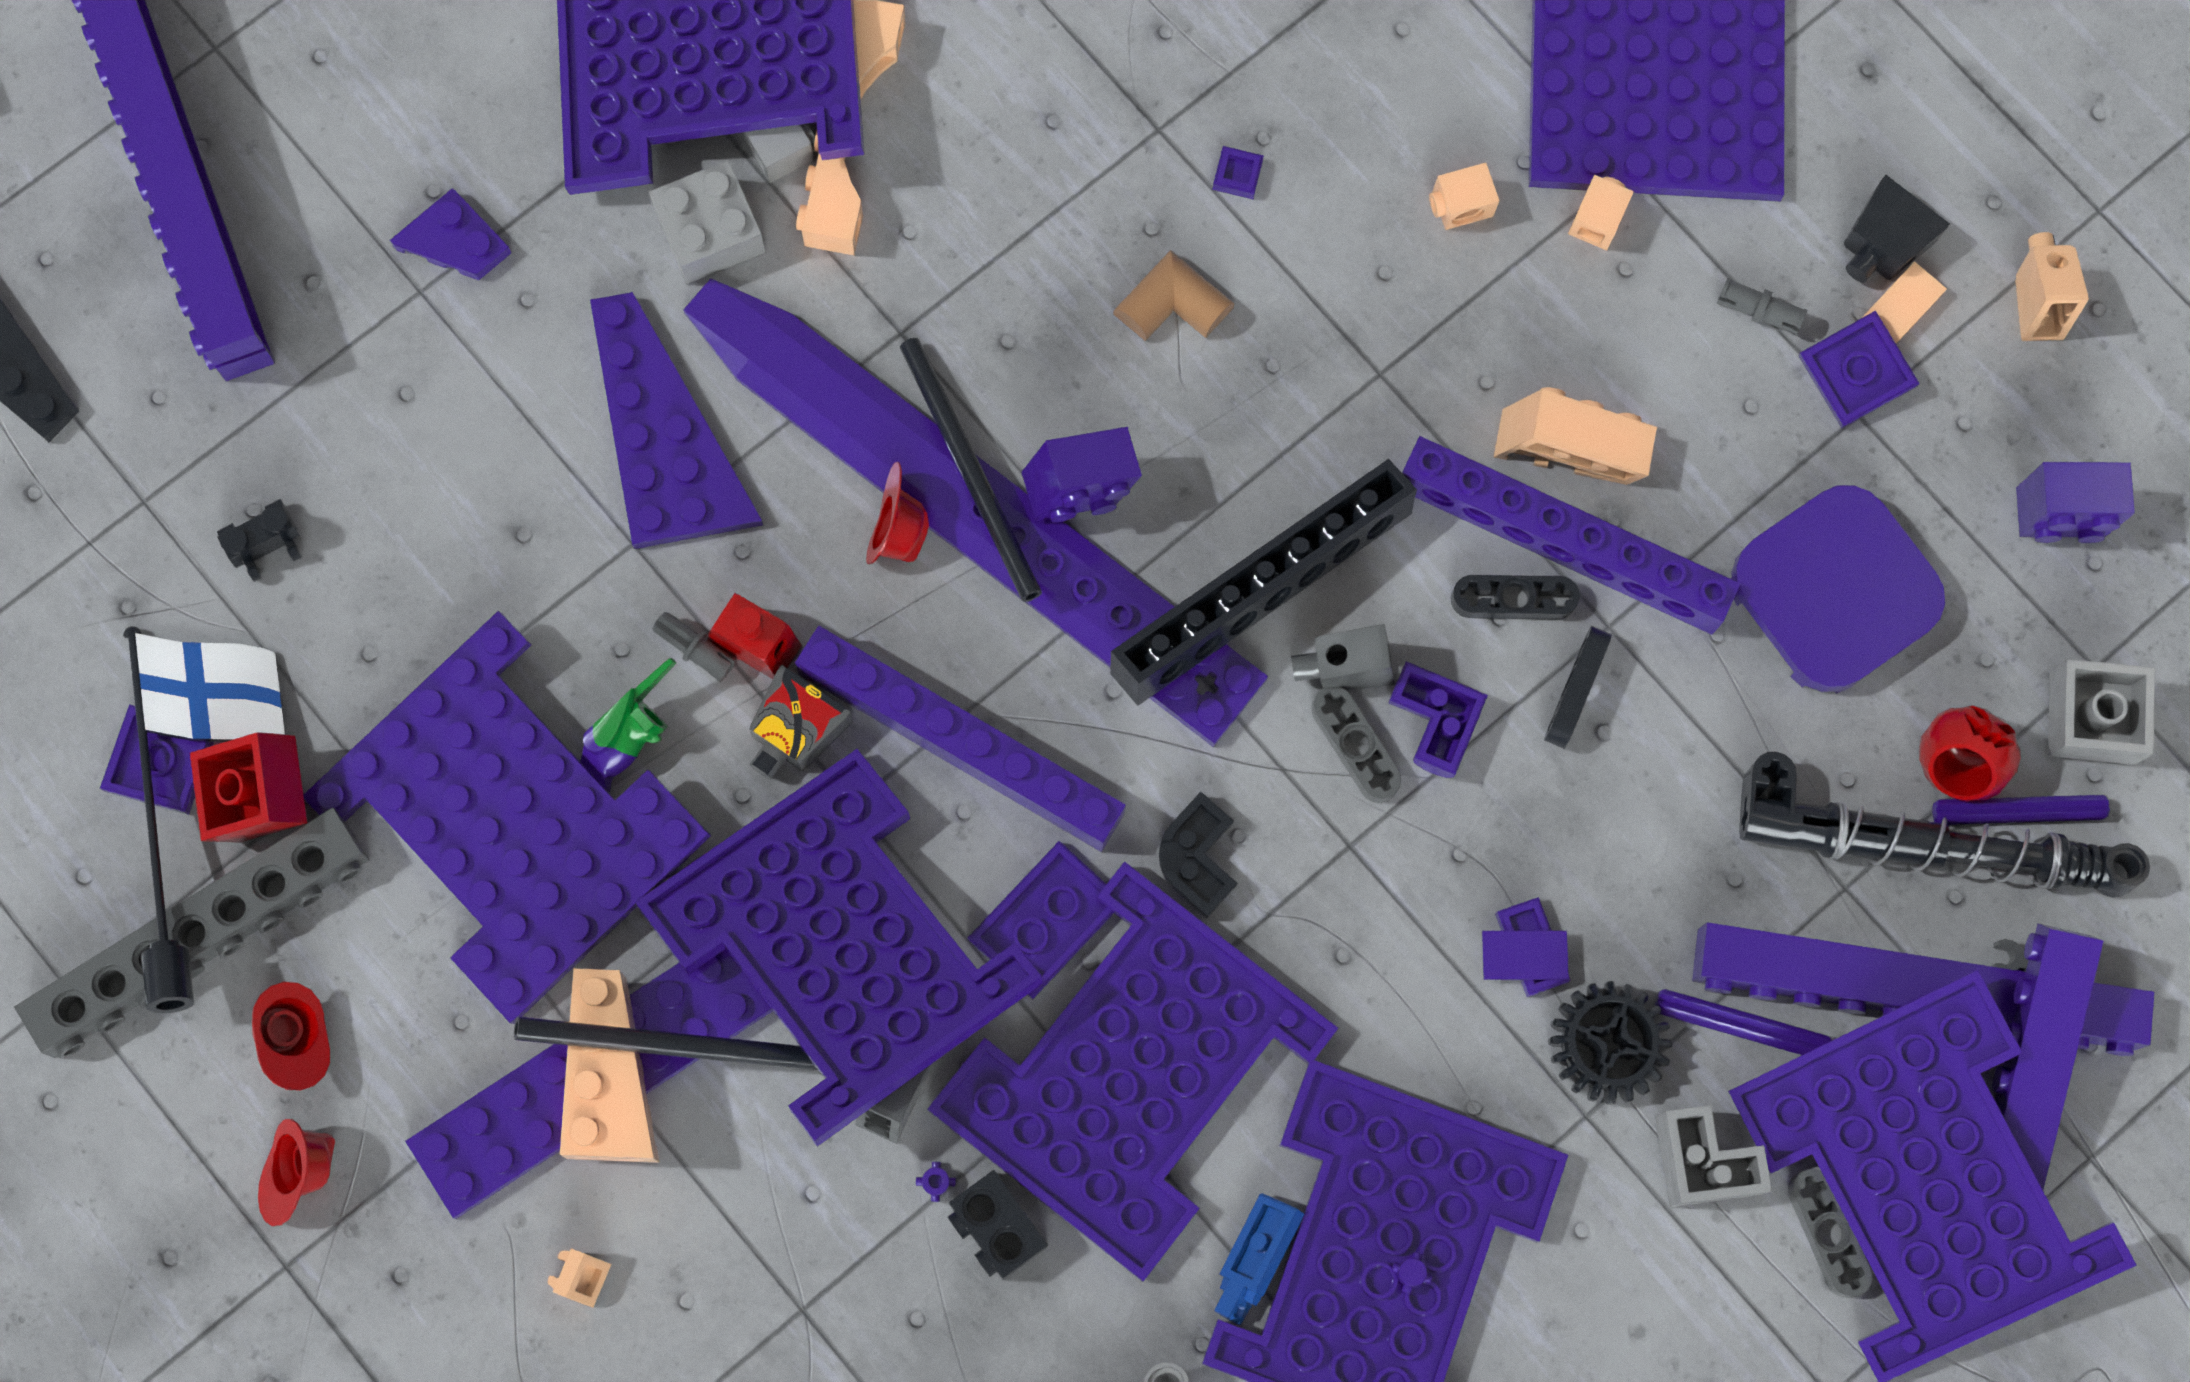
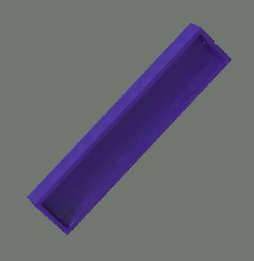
(175, 186)

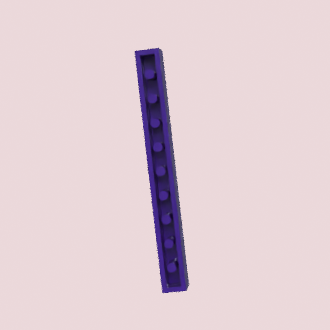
(1887, 980)

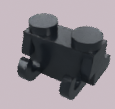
(260, 537)

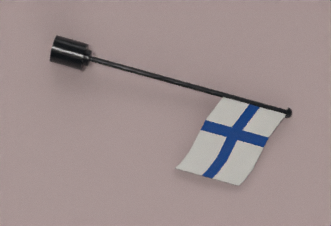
(195, 696)

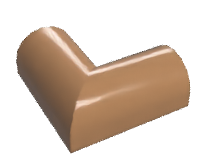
(1176, 288)

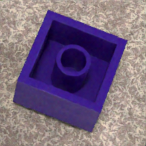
(1081, 474)
(2075, 500)

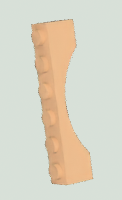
(834, 208)

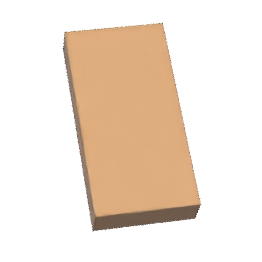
(1907, 300)

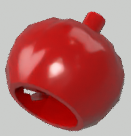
(1969, 753)

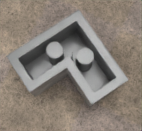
(1697, 1168)

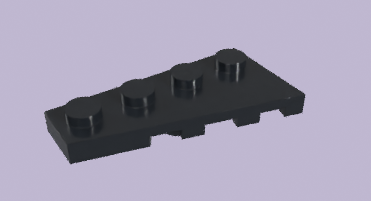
(28, 383)

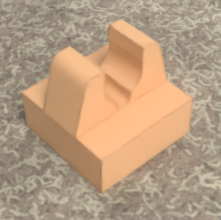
(580, 1277)

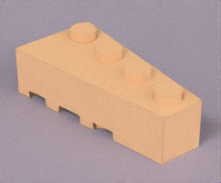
(604, 1088)

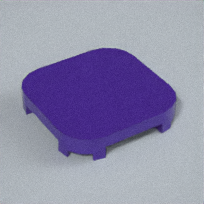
(1838, 588)

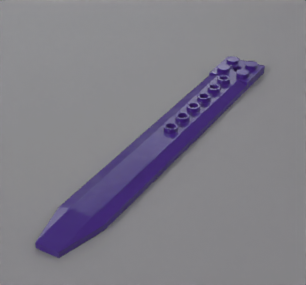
(874, 428)

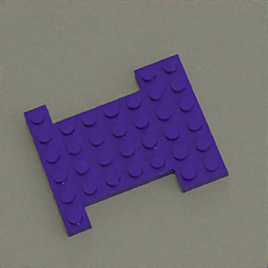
(699, 71)
(510, 820)
(836, 942)
(1129, 1075)
(1928, 1173)
(1387, 1186)

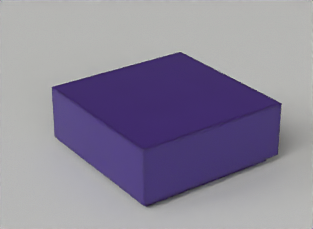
(1238, 172)

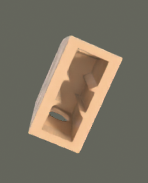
(2049, 289)

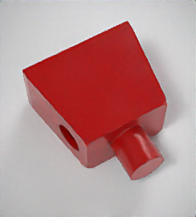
(754, 635)

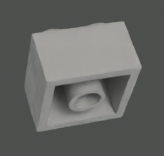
(707, 222)
(2101, 711)

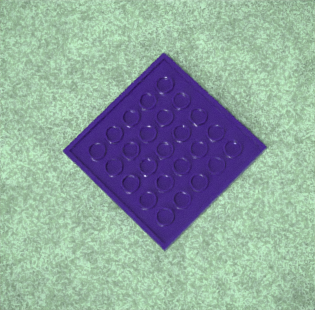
(1659, 96)

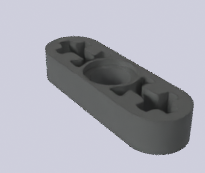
(1383, 765)
(1832, 1269)

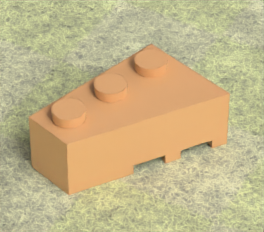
(1578, 435)

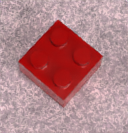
(248, 787)

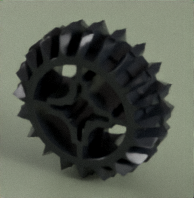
(1588, 1036)

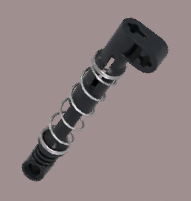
(1841, 832)

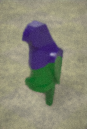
(623, 730)

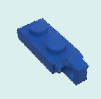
(1256, 1256)

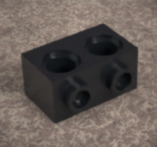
(1007, 1219)

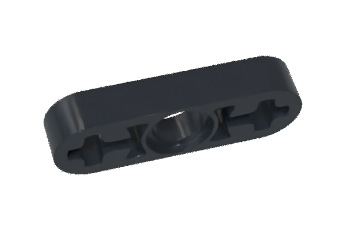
(1547, 607)
(1577, 687)

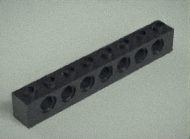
(1262, 582)

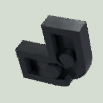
(1185, 858)

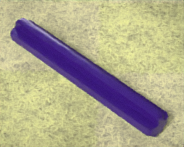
(2022, 809)
(1738, 1023)

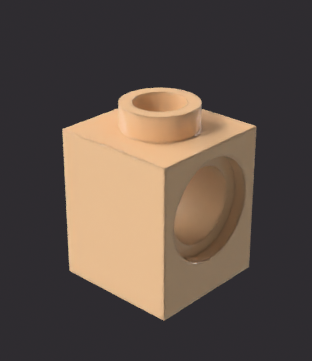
(1464, 196)
(1601, 211)

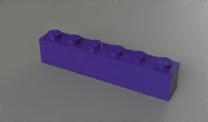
(2048, 1031)

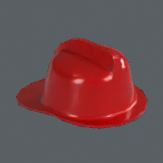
(900, 523)
(291, 1036)
(294, 1168)

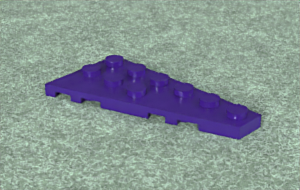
(667, 456)

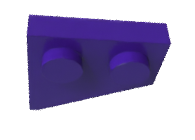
(453, 237)

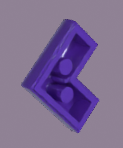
(1451, 716)

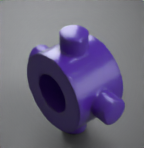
(936, 1181)
(1412, 1272)

